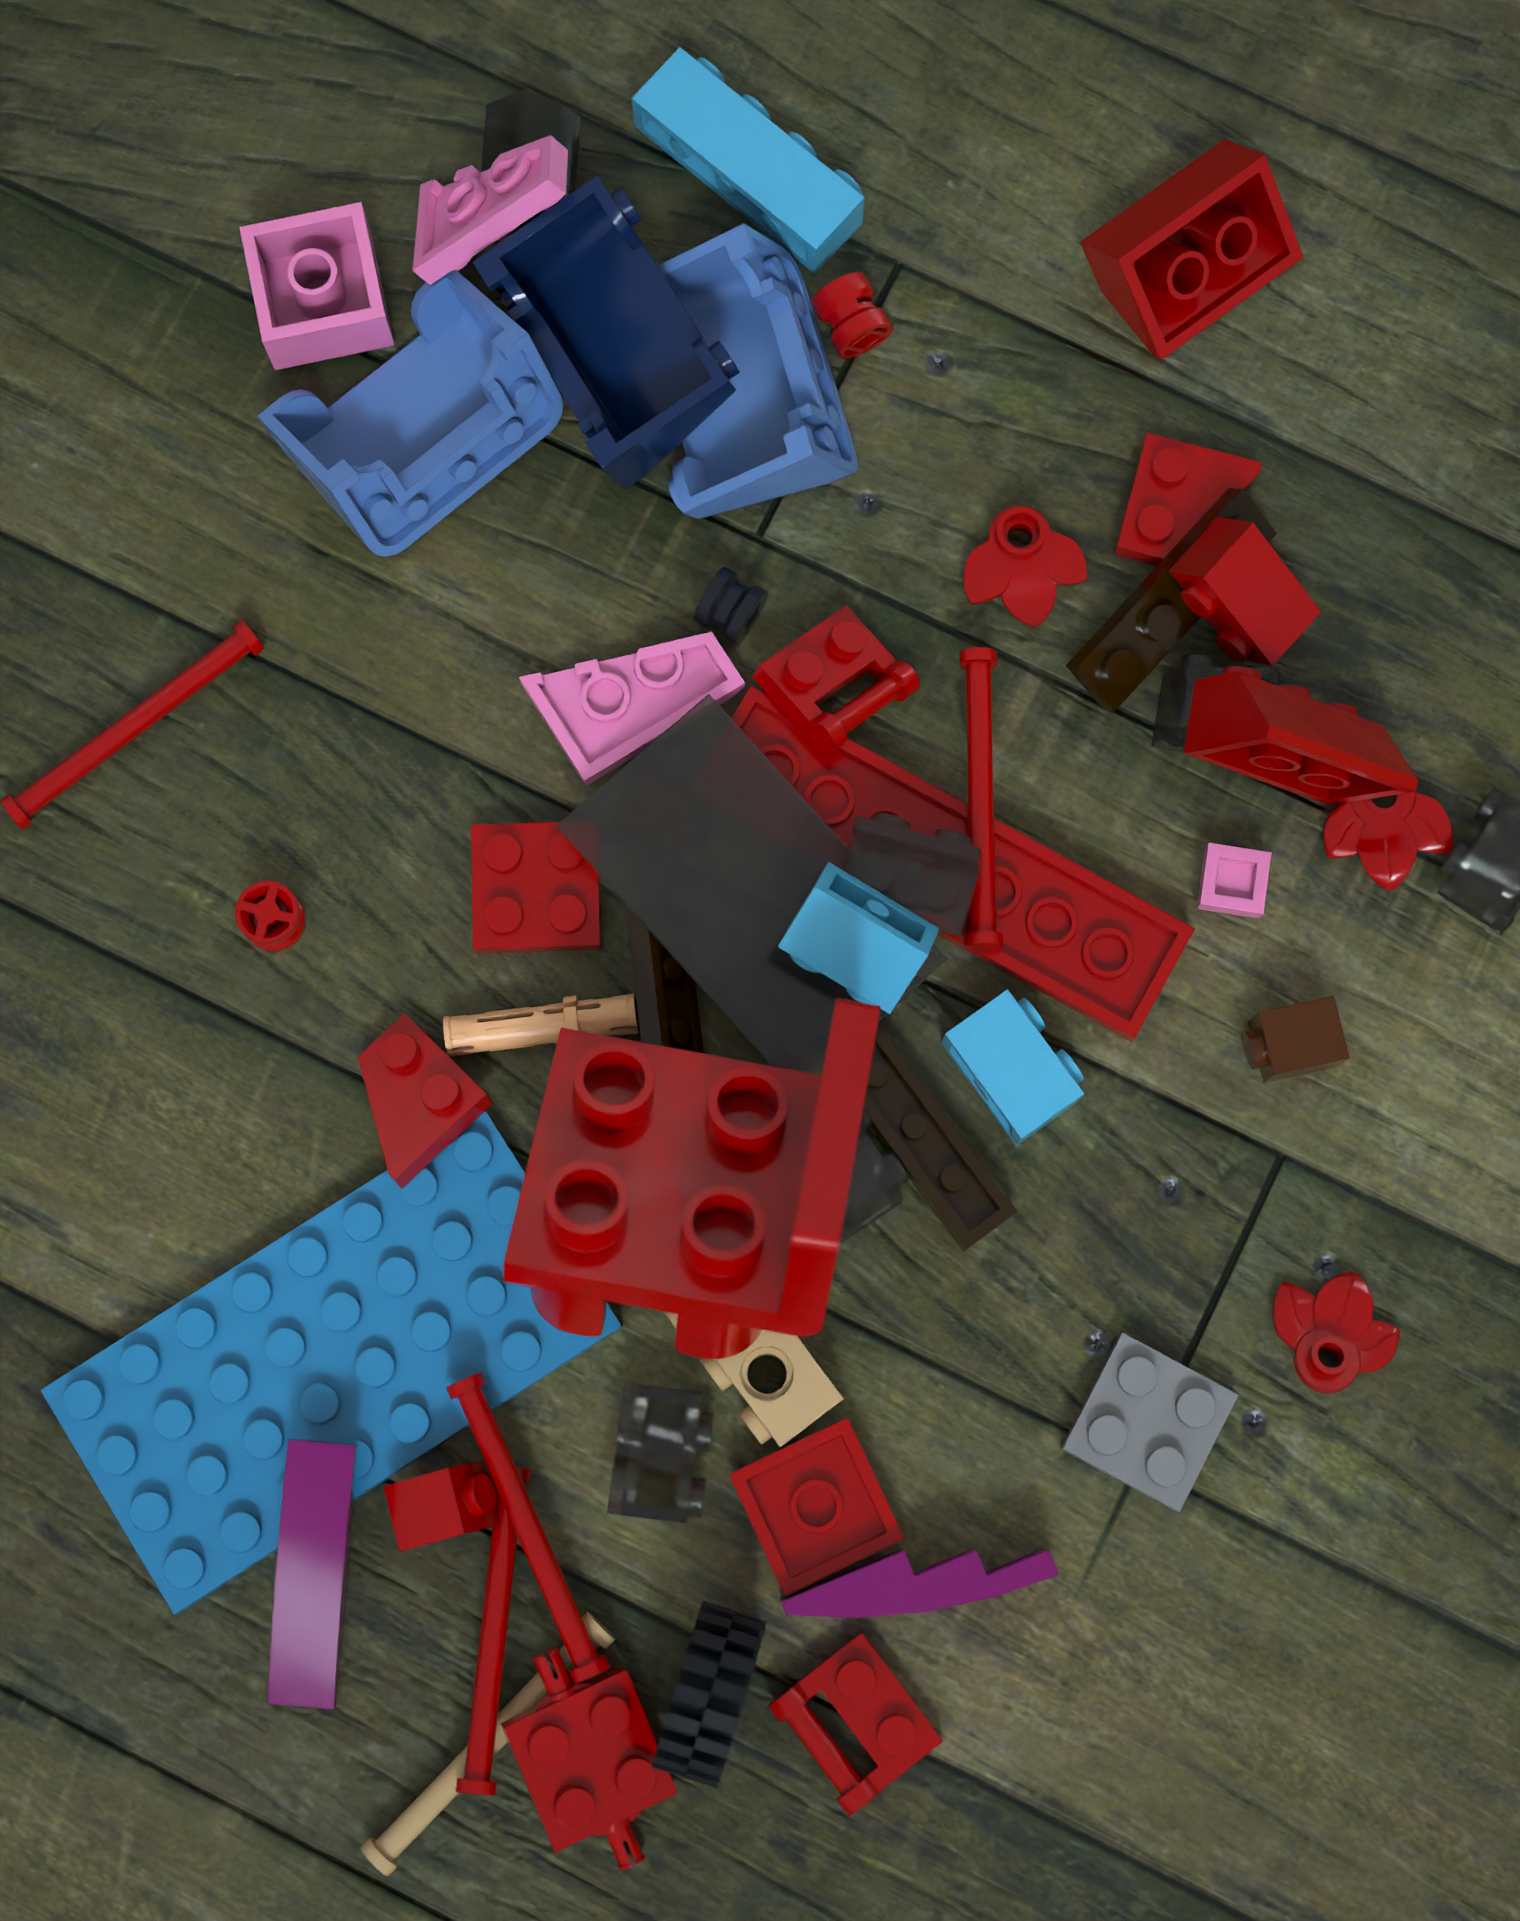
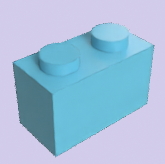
(858, 938)
(1014, 1065)

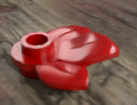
(1026, 574)
(1388, 836)
(1336, 1322)

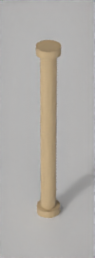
(423, 1810)

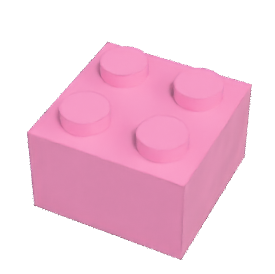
(316, 286)

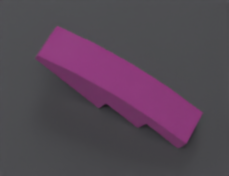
(311, 1573)
(893, 1588)

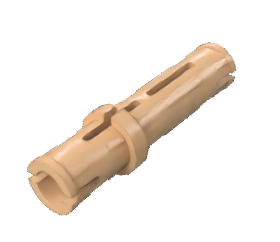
(539, 1024)

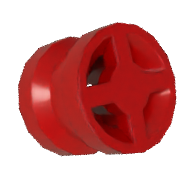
(258, 910)

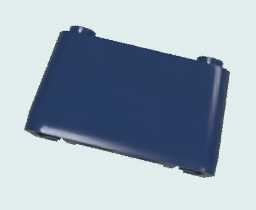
(609, 329)

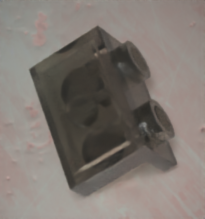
(917, 870)

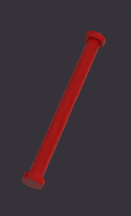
(978, 666)
(131, 725)
(528, 1528)
(491, 1654)

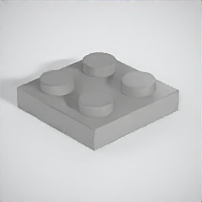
(1149, 1422)

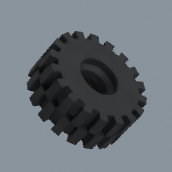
(709, 1694)

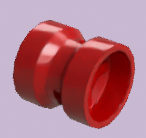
(853, 317)

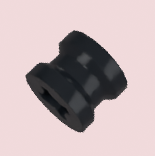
(730, 605)

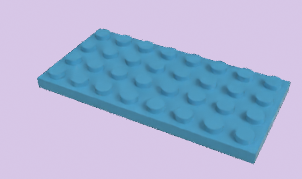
(314, 1338)

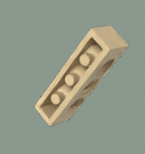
(795, 1405)

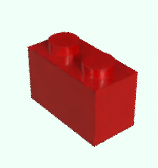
(1244, 591)

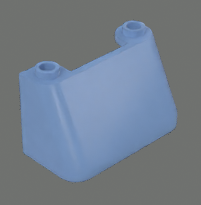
(786, 417)
(425, 421)

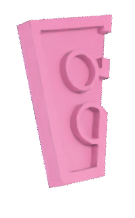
(485, 205)
(623, 704)

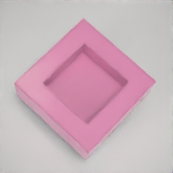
(1234, 880)

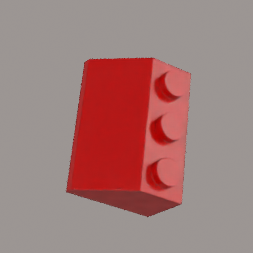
(1194, 247)
(1293, 740)

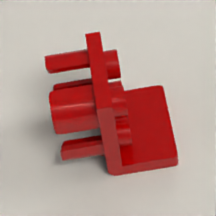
(690, 1186)

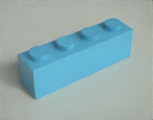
(749, 159)

